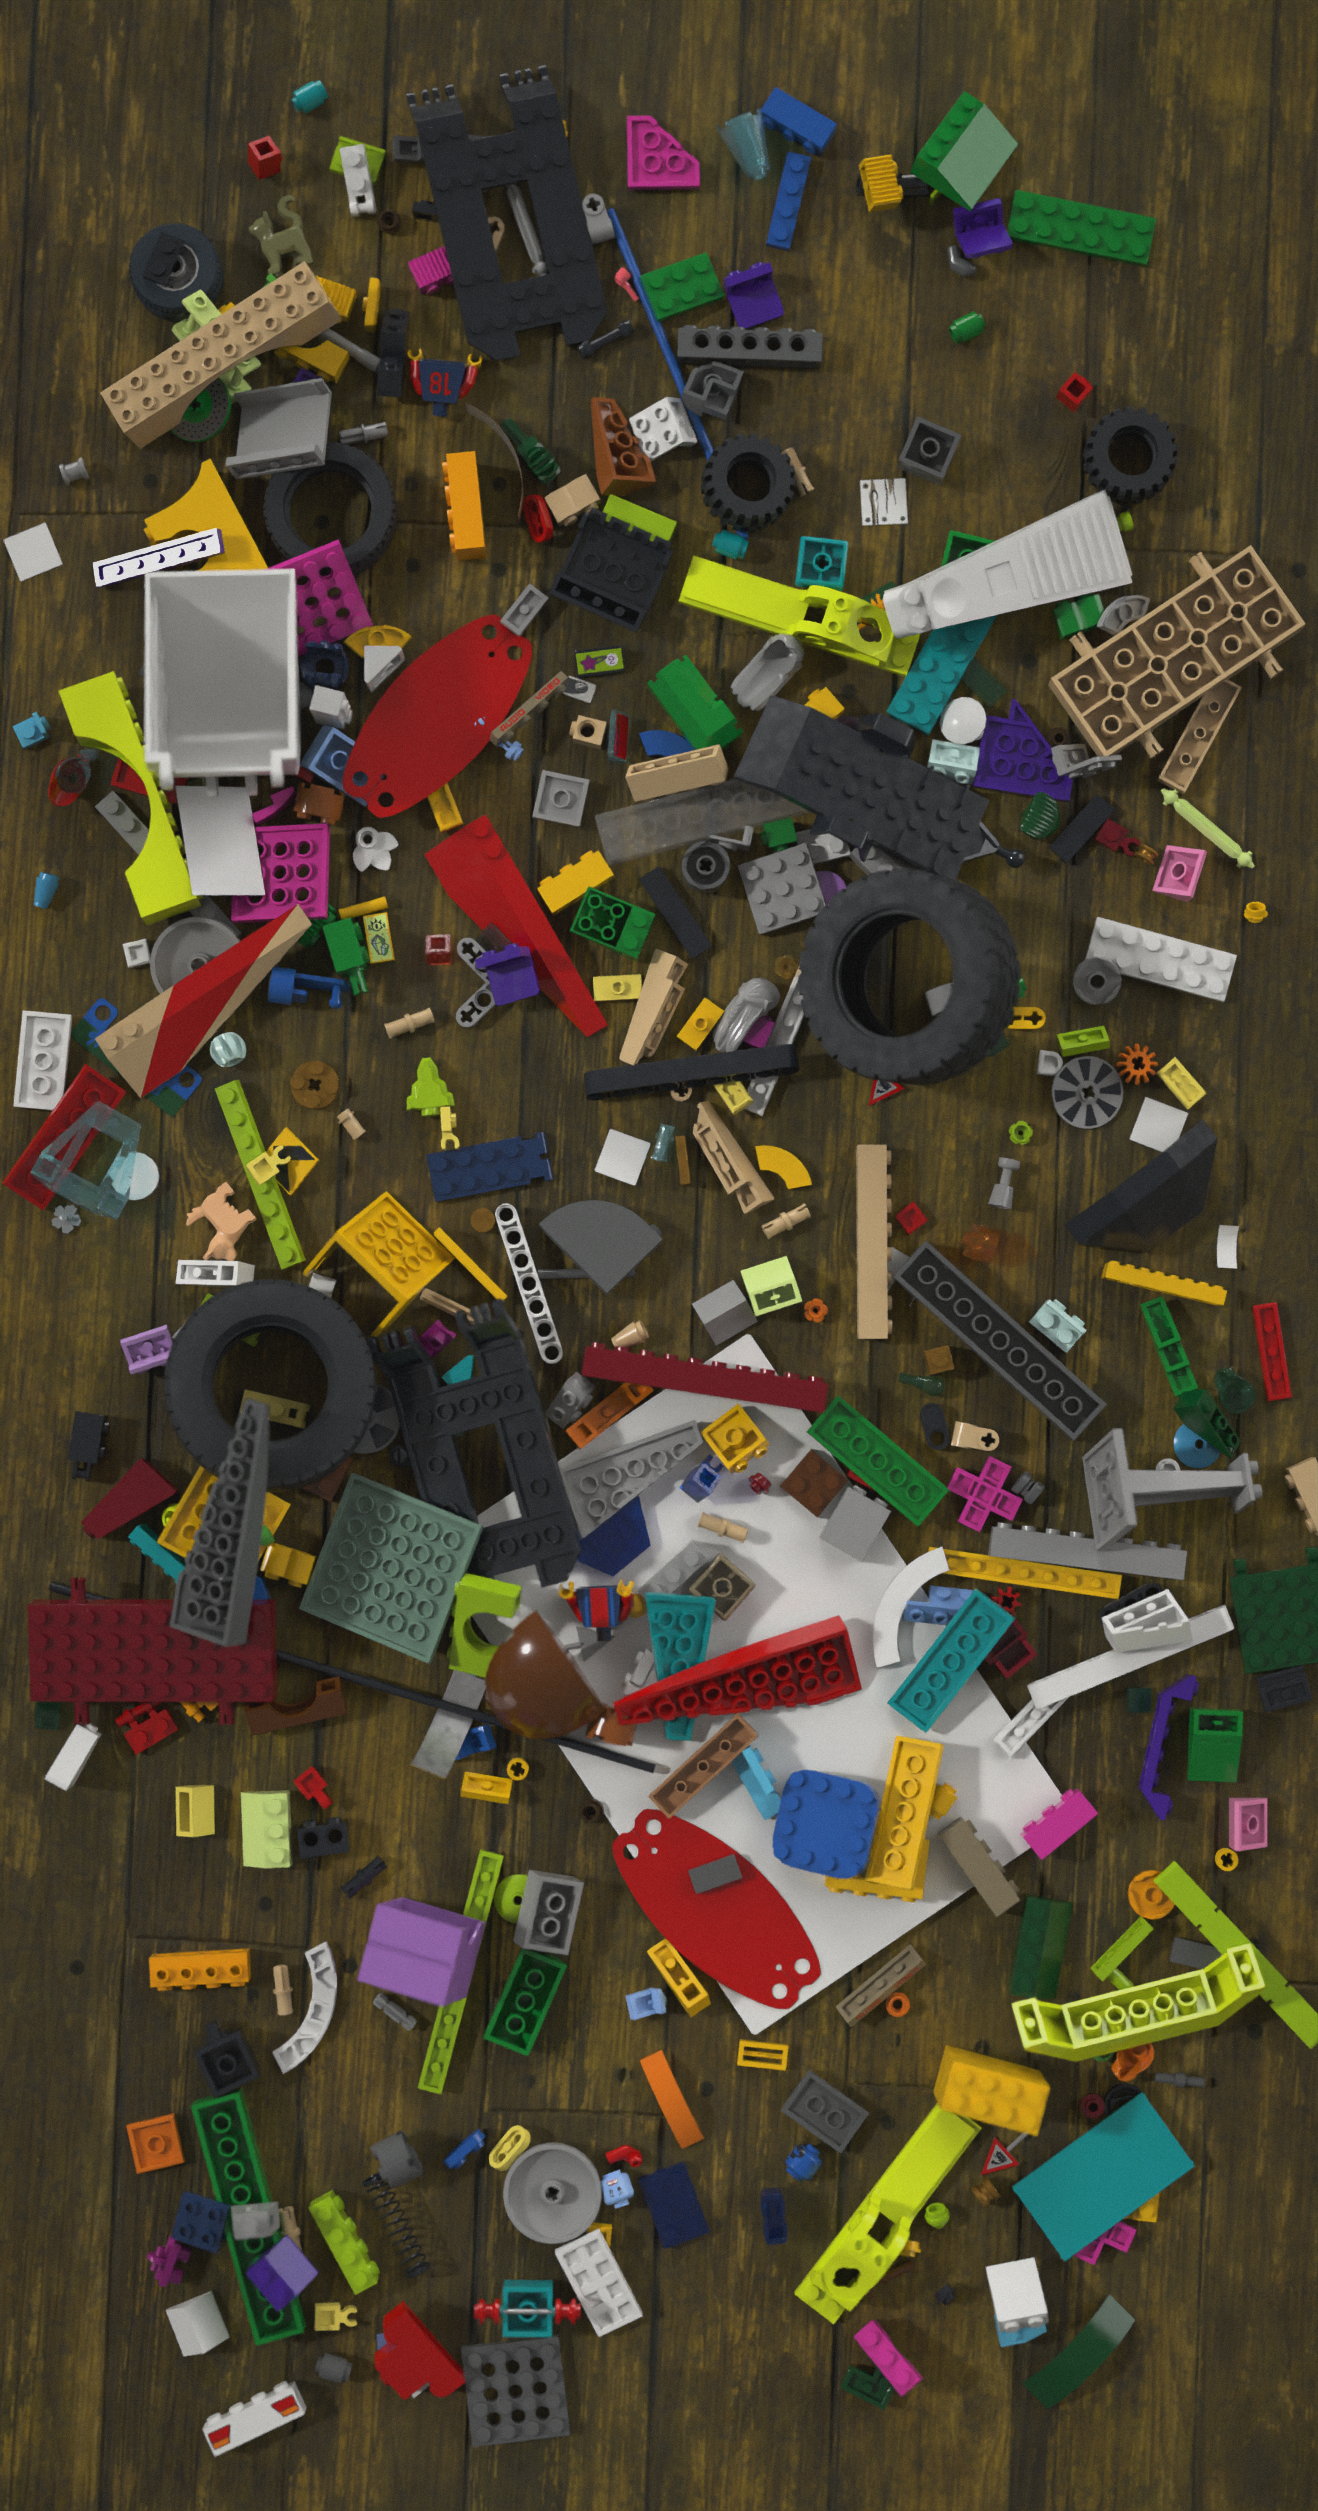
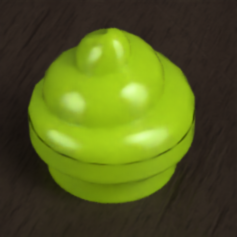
(937, 2215)

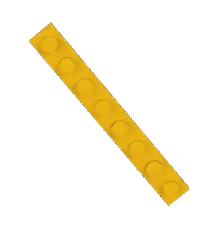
(1032, 1574)

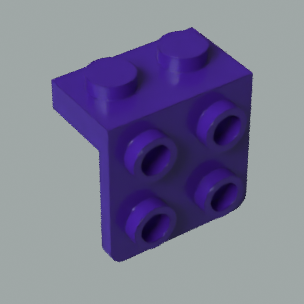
(981, 229)
(753, 295)
(510, 973)

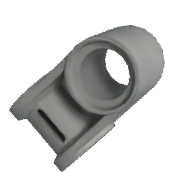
(598, 222)

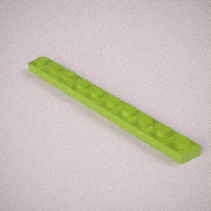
(449, 2016)

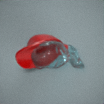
(71, 777)

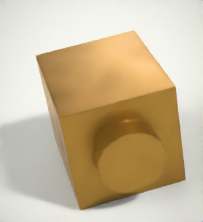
(938, 1360)

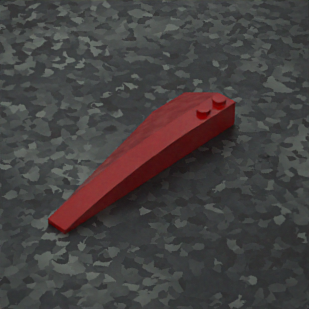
(491, 890)
(786, 1670)

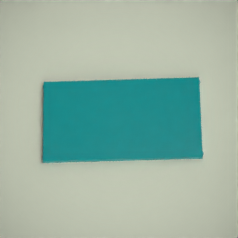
(1103, 2176)

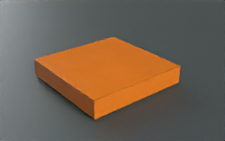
(156, 2143)

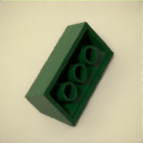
(1039, 1947)

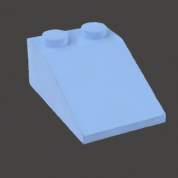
(329, 757)

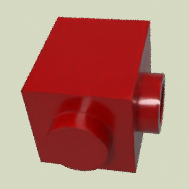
(264, 157)
(1074, 392)

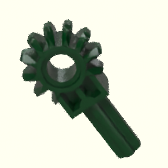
(532, 453)

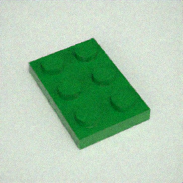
(681, 287)

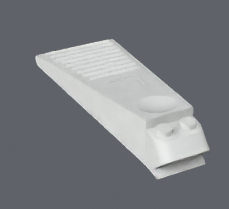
(1042, 563)

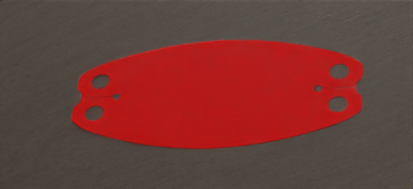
(428, 715)
(727, 1931)

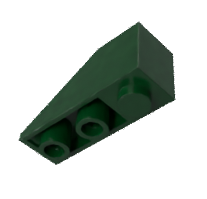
(1206, 1420)

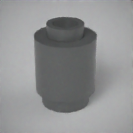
(333, 2368)

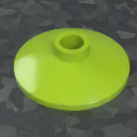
(505, 1893)

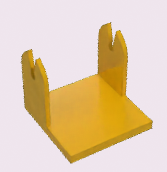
(391, 1249)

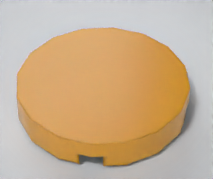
(1147, 1897)

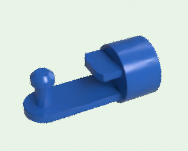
(284, 980)

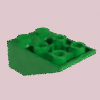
(613, 923)
(1214, 1744)

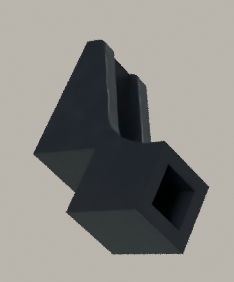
(393, 352)

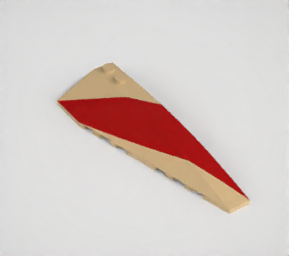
(176, 1024)

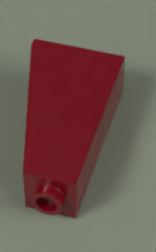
(132, 1496)

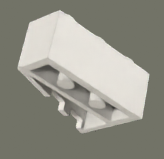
(1147, 1624)

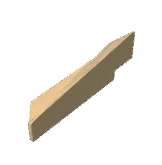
(654, 1007)
(729, 1160)

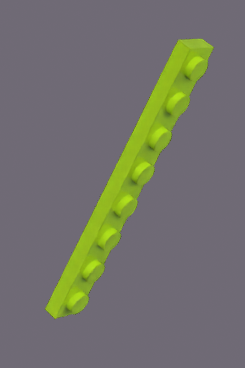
(268, 1194)

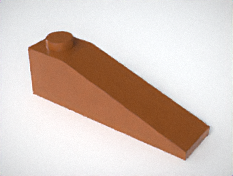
(618, 459)

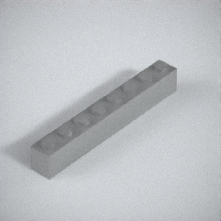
(1081, 1551)

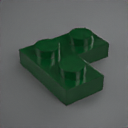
(869, 2387)

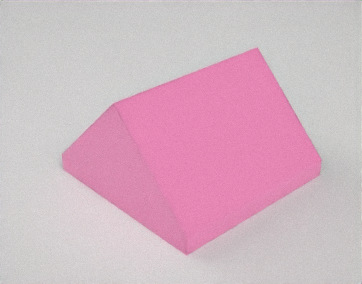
(1179, 872)
(1247, 1823)

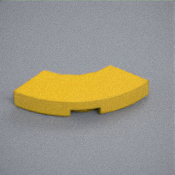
(376, 636)
(783, 1164)

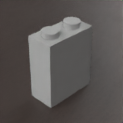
(855, 1522)

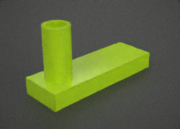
(1107, 1964)

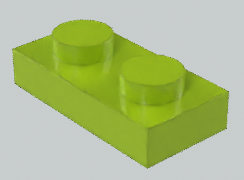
(1083, 1041)

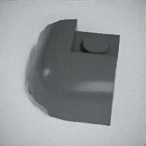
(712, 389)

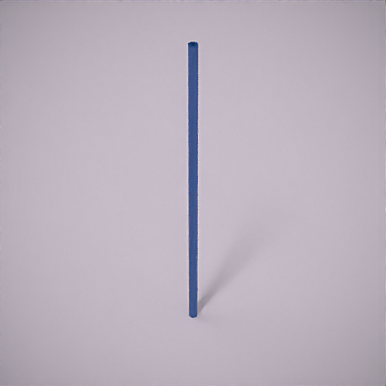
(661, 337)

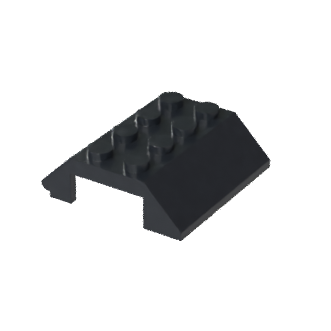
(613, 570)

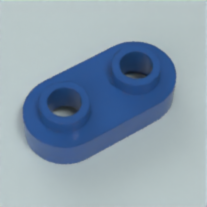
(457, 2155)

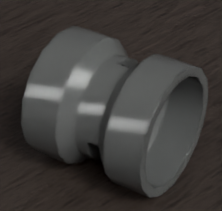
(1023, 1484)

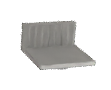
(733, 845)

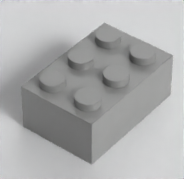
(548, 1912)

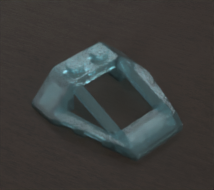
(96, 1199)

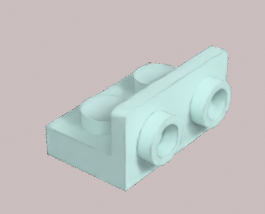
(954, 761)
(1058, 1325)

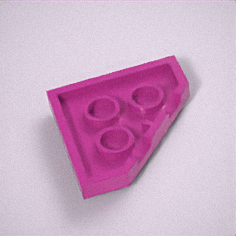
(657, 158)

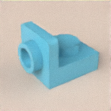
(32, 730)

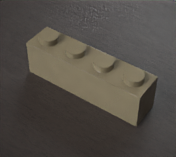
(979, 1866)

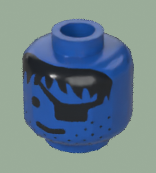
(803, 2162)

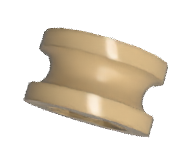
(676, 1096)

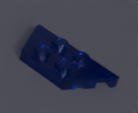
(616, 1540)

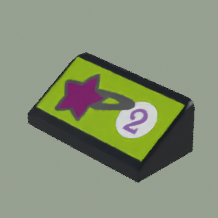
(599, 661)

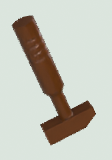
(893, 2273)

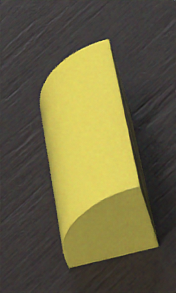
(195, 1810)

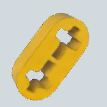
(1027, 1024)

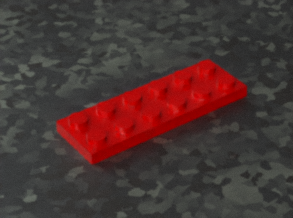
(80, 1097)

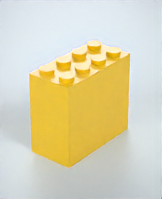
(991, 2090)

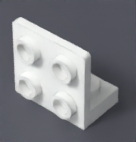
(662, 428)

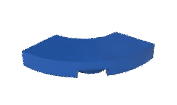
(663, 743)

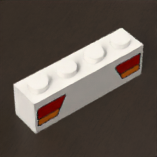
(254, 2418)

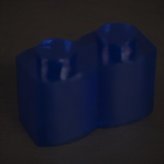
(773, 2213)

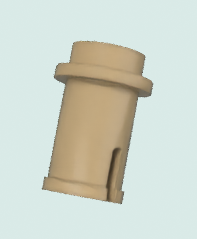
(351, 1124)

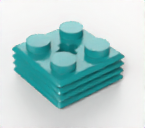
(834, 555)

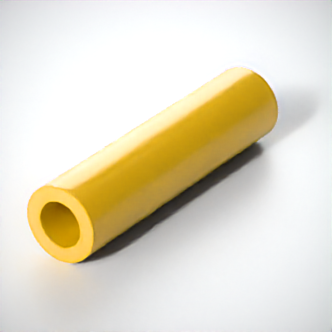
(363, 908)

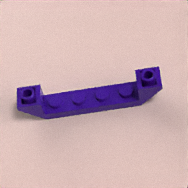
(1184, 1689)

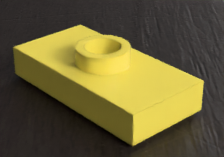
(617, 987)
(1181, 1083)
(734, 1096)

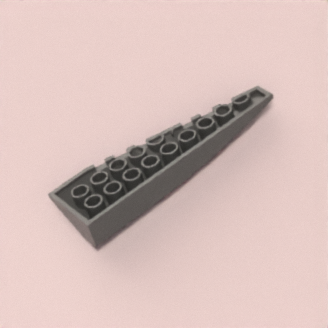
(221, 1568)

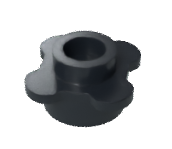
(945, 2294)

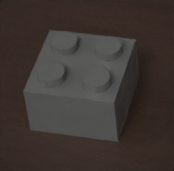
(928, 451)

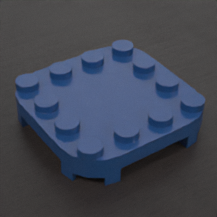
(826, 1824)

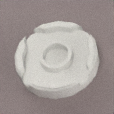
(144, 1178)

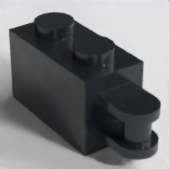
(87, 1442)

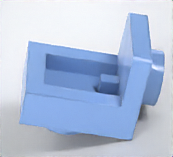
(646, 2003)

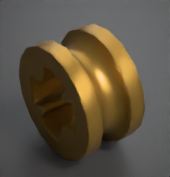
(1146, 854)

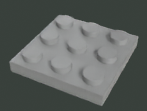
(782, 888)

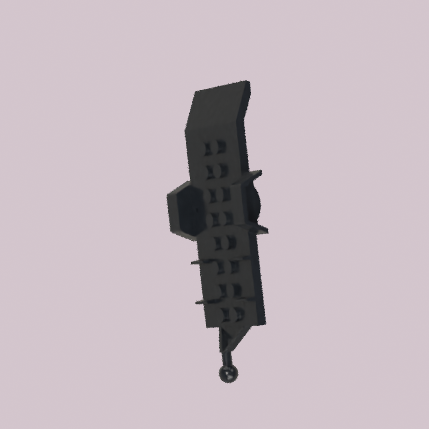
(883, 794)

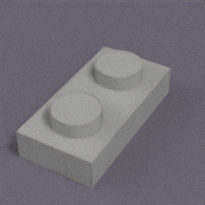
(524, 610)

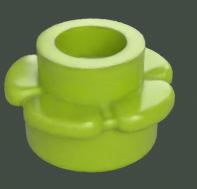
(1020, 1126)

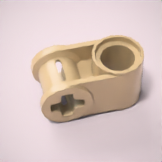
(970, 1437)

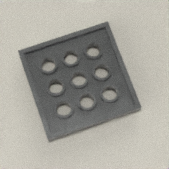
(508, 2429)

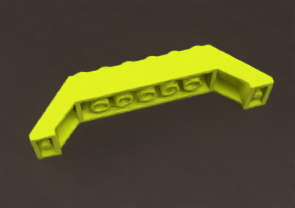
(1142, 2011)

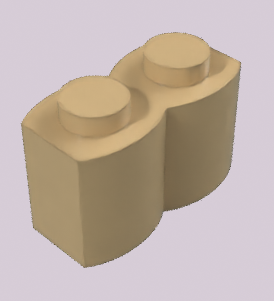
(572, 500)

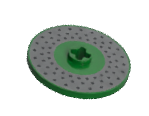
(209, 418)

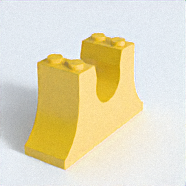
(203, 509)

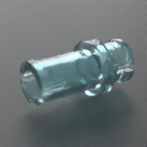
(663, 1142)

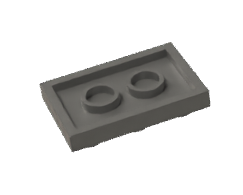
(824, 2111)

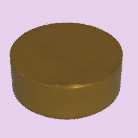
(483, 1220)

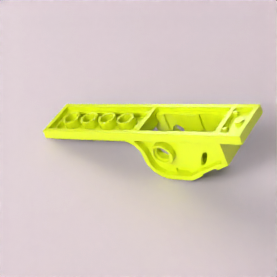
(783, 610)
(899, 2197)

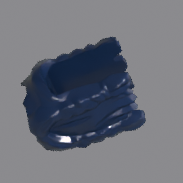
(319, 651)

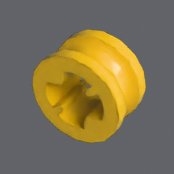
(511, 1772)
(1219, 1861)

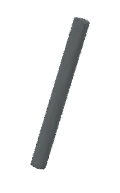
(567, 1274)

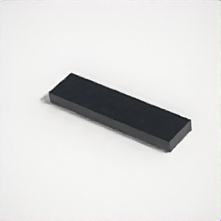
(675, 912)

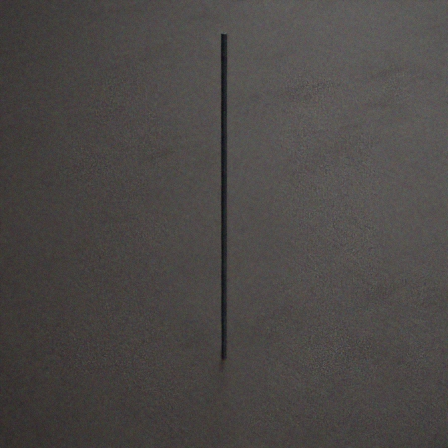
(424, 1699)

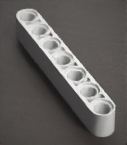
(522, 1273)

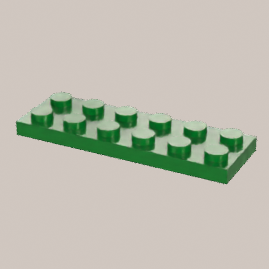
(1081, 228)
(877, 1460)

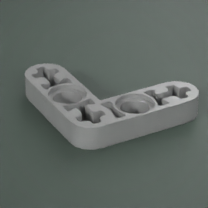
(486, 988)

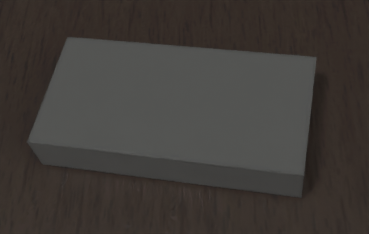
(715, 1873)
(1193, 1953)

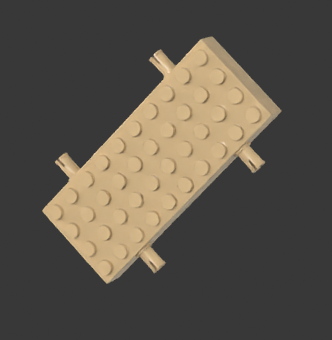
(1174, 652)

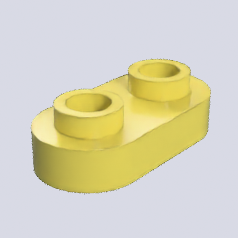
(509, 2148)

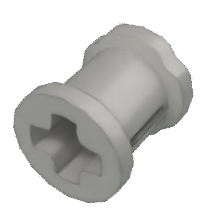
(73, 471)

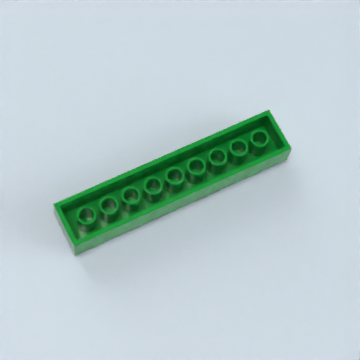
(241, 2180)

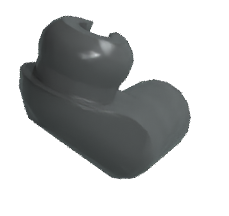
(958, 264)

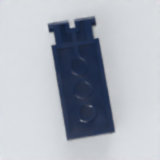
(488, 1167)

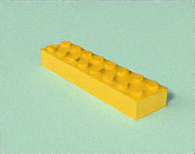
(1165, 1284)

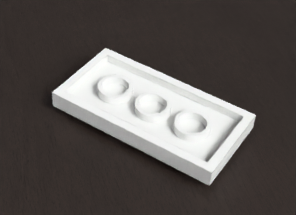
(42, 1060)

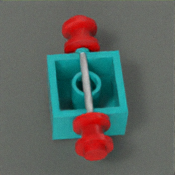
(527, 2309)

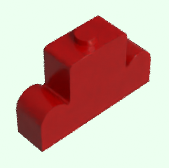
(415, 2357)

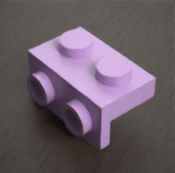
(147, 1349)

